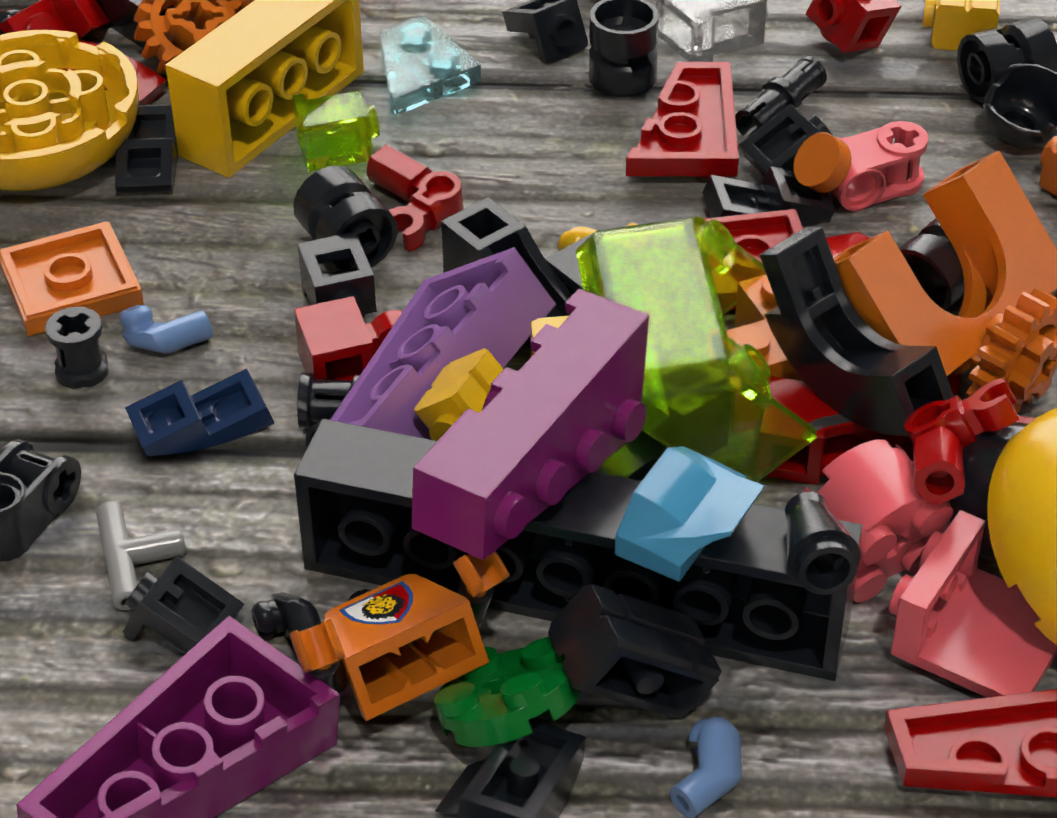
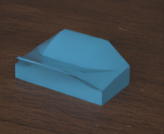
(681, 510)

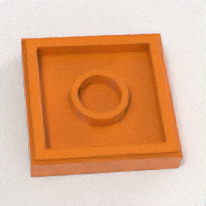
(68, 271)

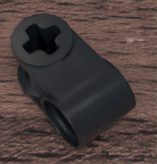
(32, 494)

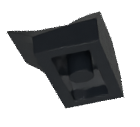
(520, 777)

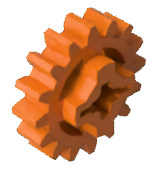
(180, 26)
(1019, 348)

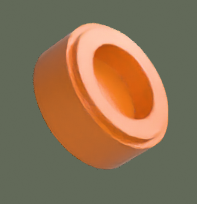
(822, 162)

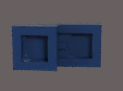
(182, 423)

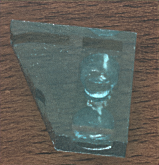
(424, 64)

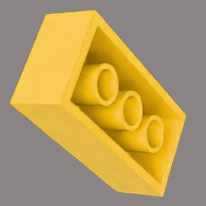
(240, 79)

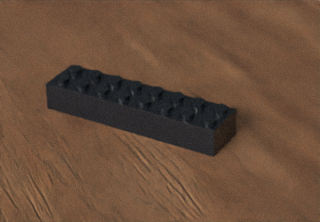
(750, 610)

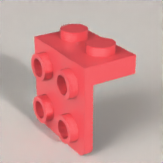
(968, 620)

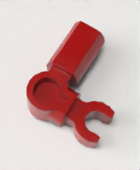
(428, 193)
(945, 428)

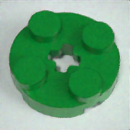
(501, 696)

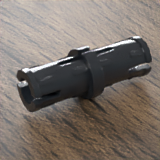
(780, 92)

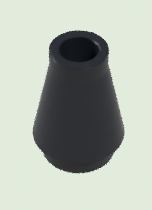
(818, 546)

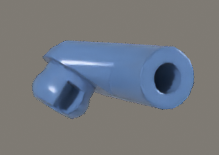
(160, 336)
(718, 767)

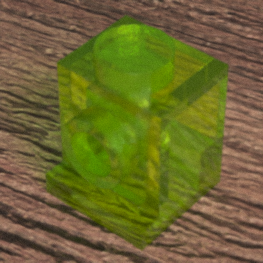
(335, 129)

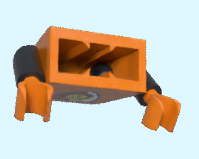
(402, 636)

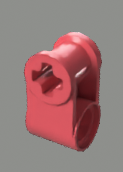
(881, 168)

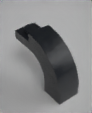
(836, 350)

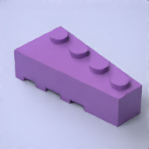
(446, 319)

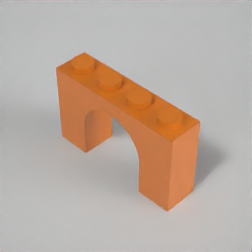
(1000, 255)

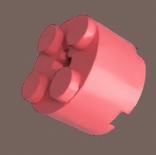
(878, 490)

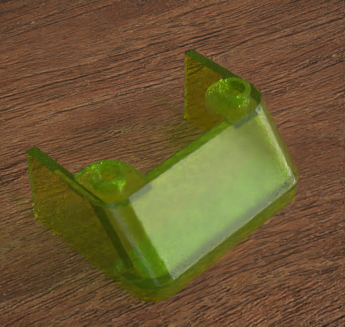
(697, 380)

